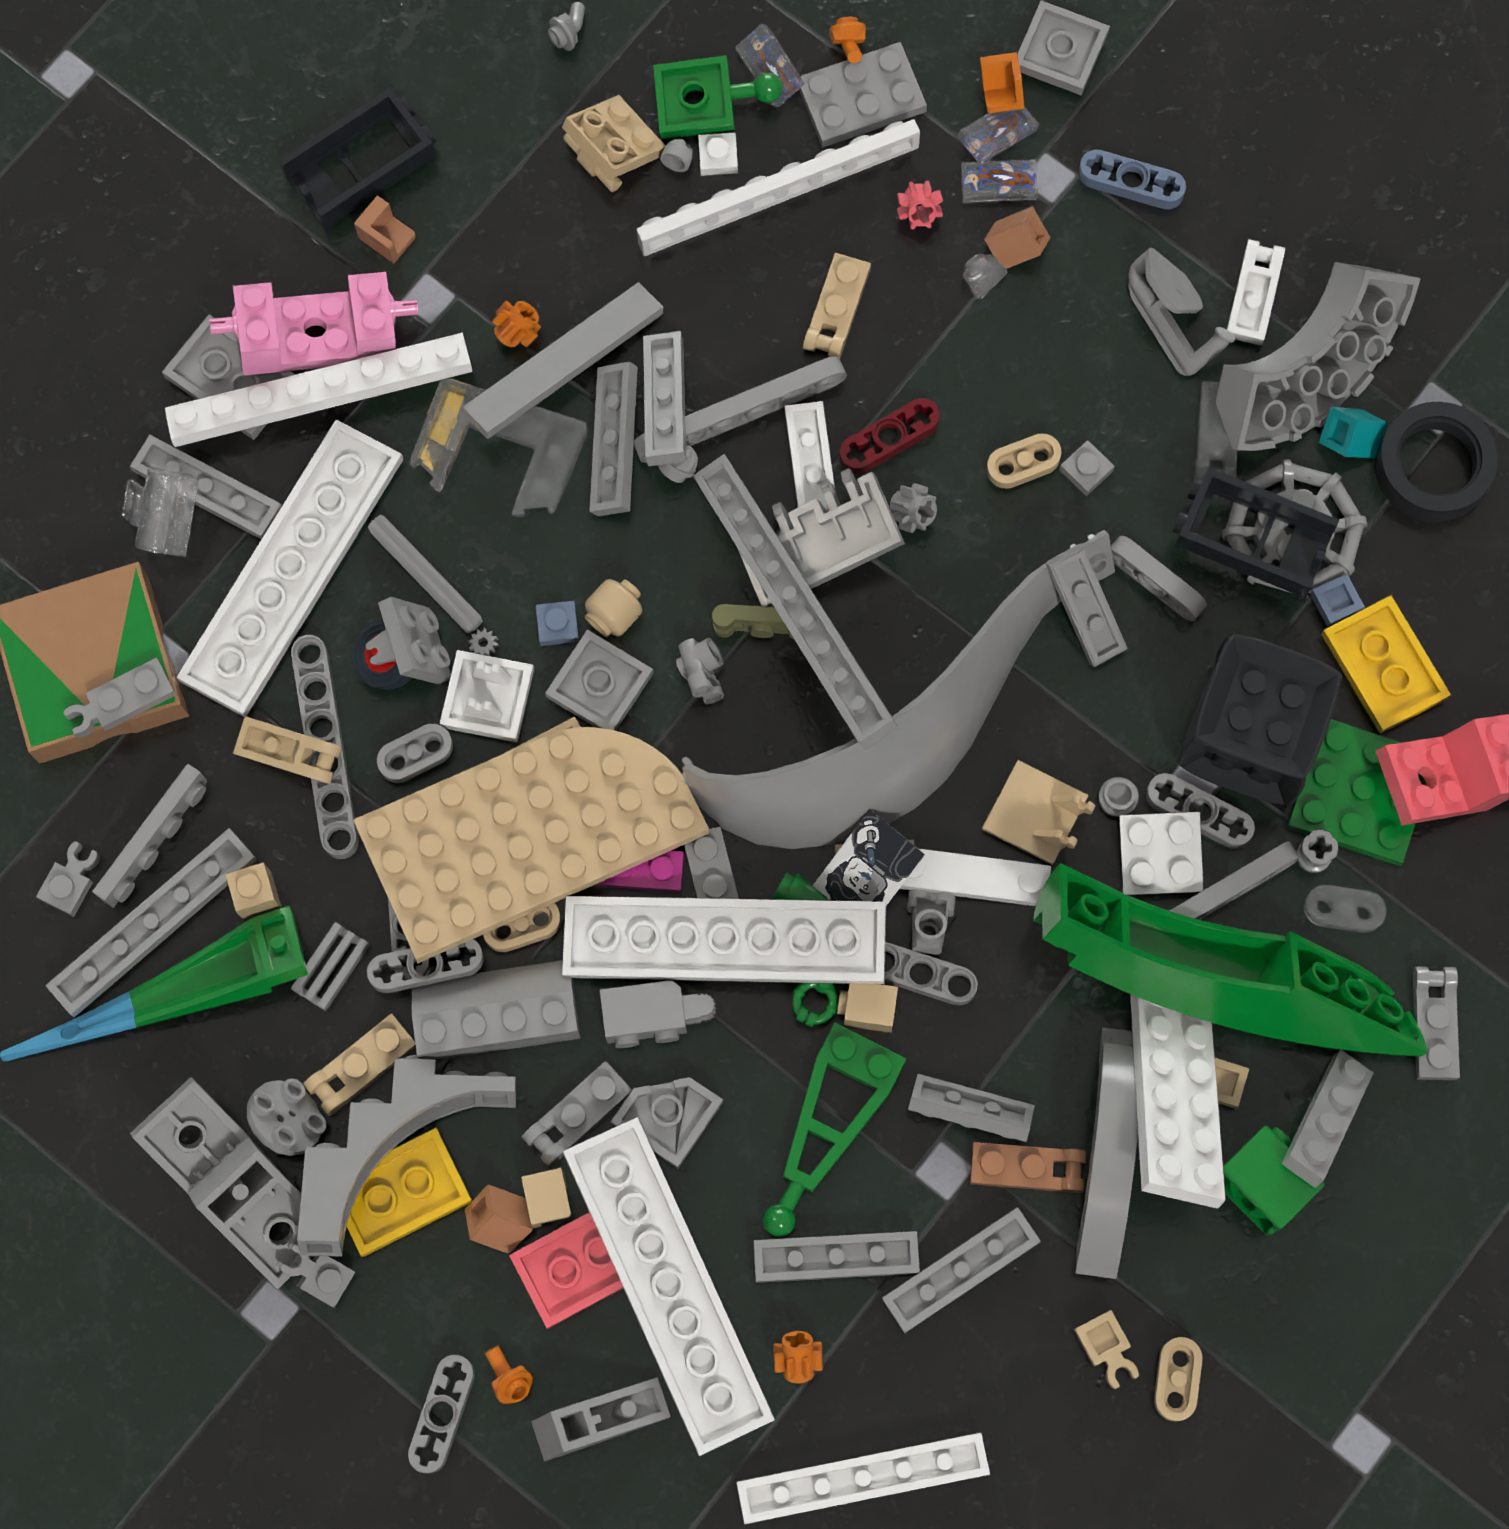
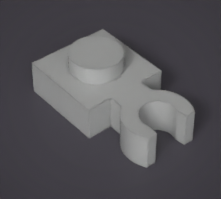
(66, 885)
(320, 1276)

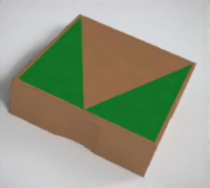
(75, 641)

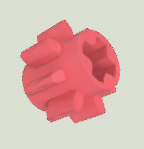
(920, 194)

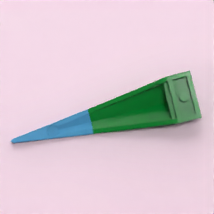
(229, 970)

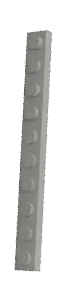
(796, 603)

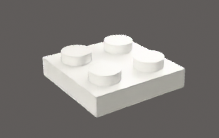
(1161, 853)

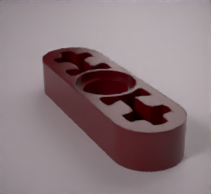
(918, 432)

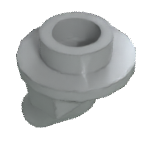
(565, 27)

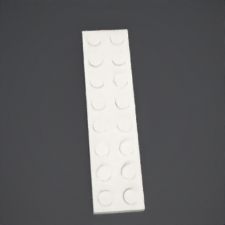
(290, 568)
(725, 939)
(668, 1286)

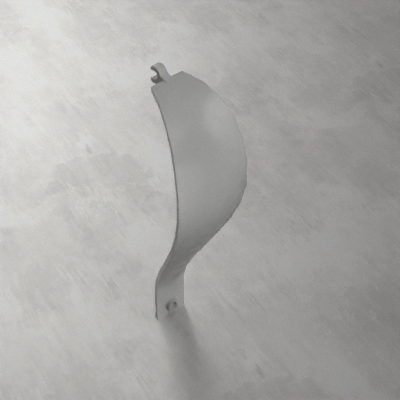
(831, 793)

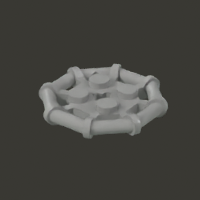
(1278, 540)

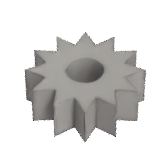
(483, 636)

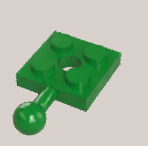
(715, 110)

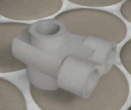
(697, 667)
(929, 913)

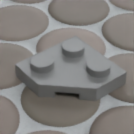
(671, 1115)

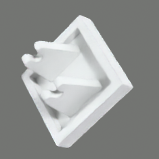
(487, 696)

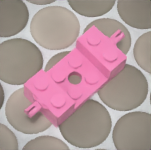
(274, 329)

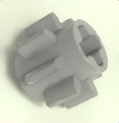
(913, 507)

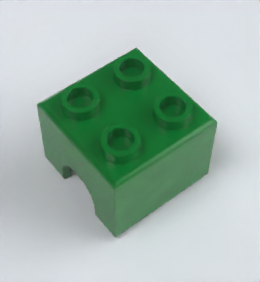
(1262, 1185)

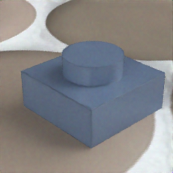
(1337, 600)
(557, 623)

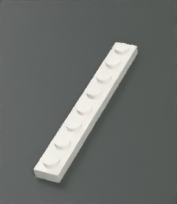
(771, 190)
(318, 389)

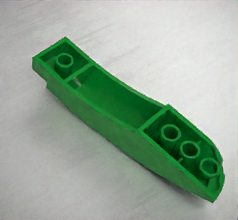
(1222, 972)

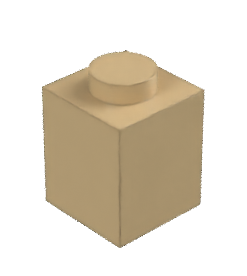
(253, 891)
(868, 1006)

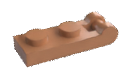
(1026, 1167)

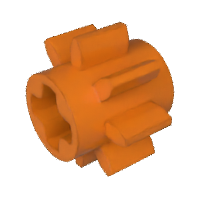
(516, 324)
(798, 1357)

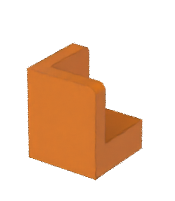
(1002, 82)

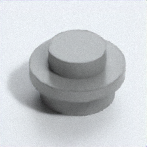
(1118, 796)

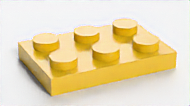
(1385, 664)
(406, 1193)

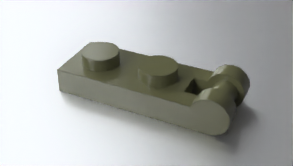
(757, 620)

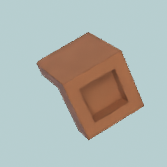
(383, 231)
(1017, 238)
(498, 1219)

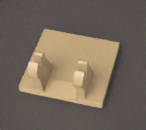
(1037, 813)

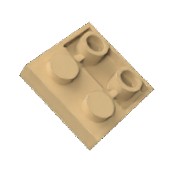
(611, 140)

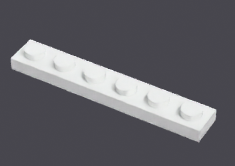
(863, 1478)

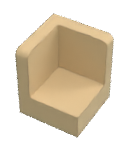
(546, 1196)

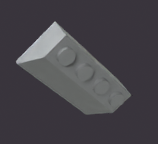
(494, 1011)

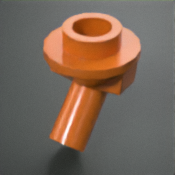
(849, 33)
(509, 1381)

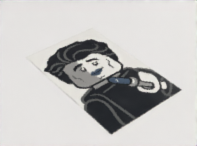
(869, 863)

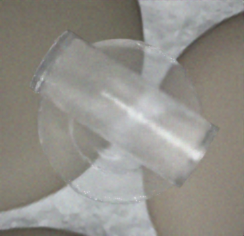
(983, 273)

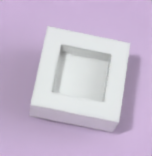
(718, 154)

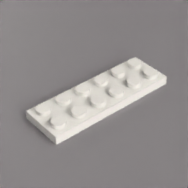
(1177, 1105)

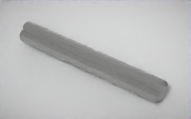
(425, 574)

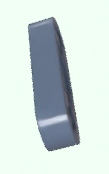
(1146, 171)

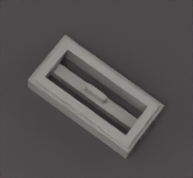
(317, 958)

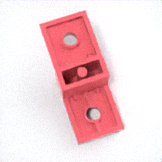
(1461, 771)

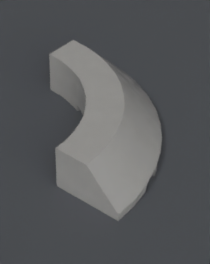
(1321, 364)

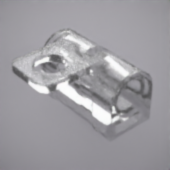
(161, 510)

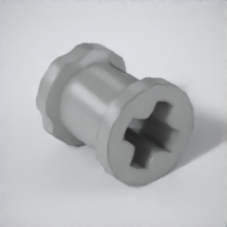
(1326, 845)

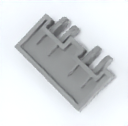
(839, 539)

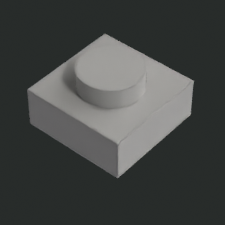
(1086, 468)

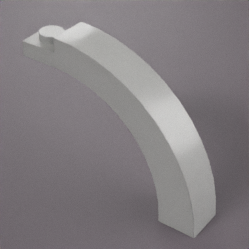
(1111, 1159)

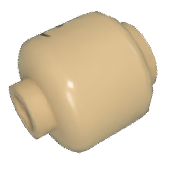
(613, 607)

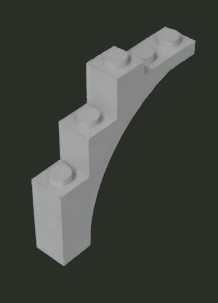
(337, 1174)

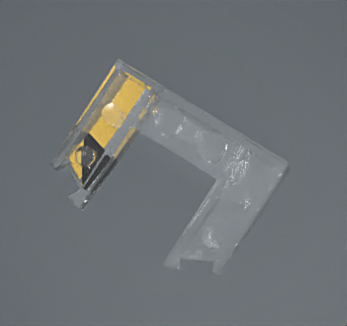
(551, 434)

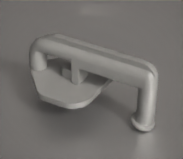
(1179, 297)

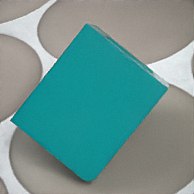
(1353, 432)

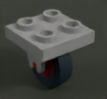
(401, 647)

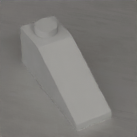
(600, 1419)

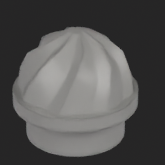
(680, 471)

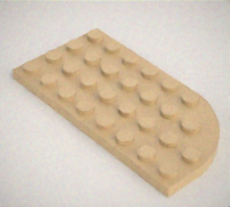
(525, 833)

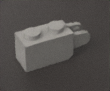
(651, 1012)

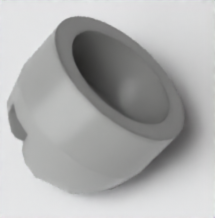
(677, 155)

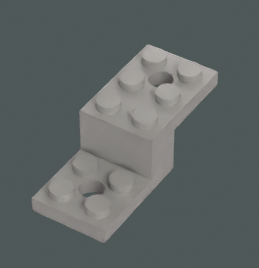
(225, 1176)

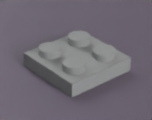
(1061, 47)
(599, 682)

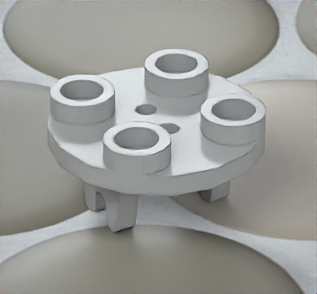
(277, 1102)

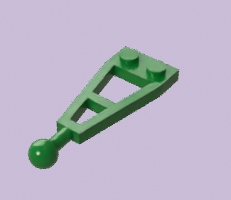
(859, 1060)

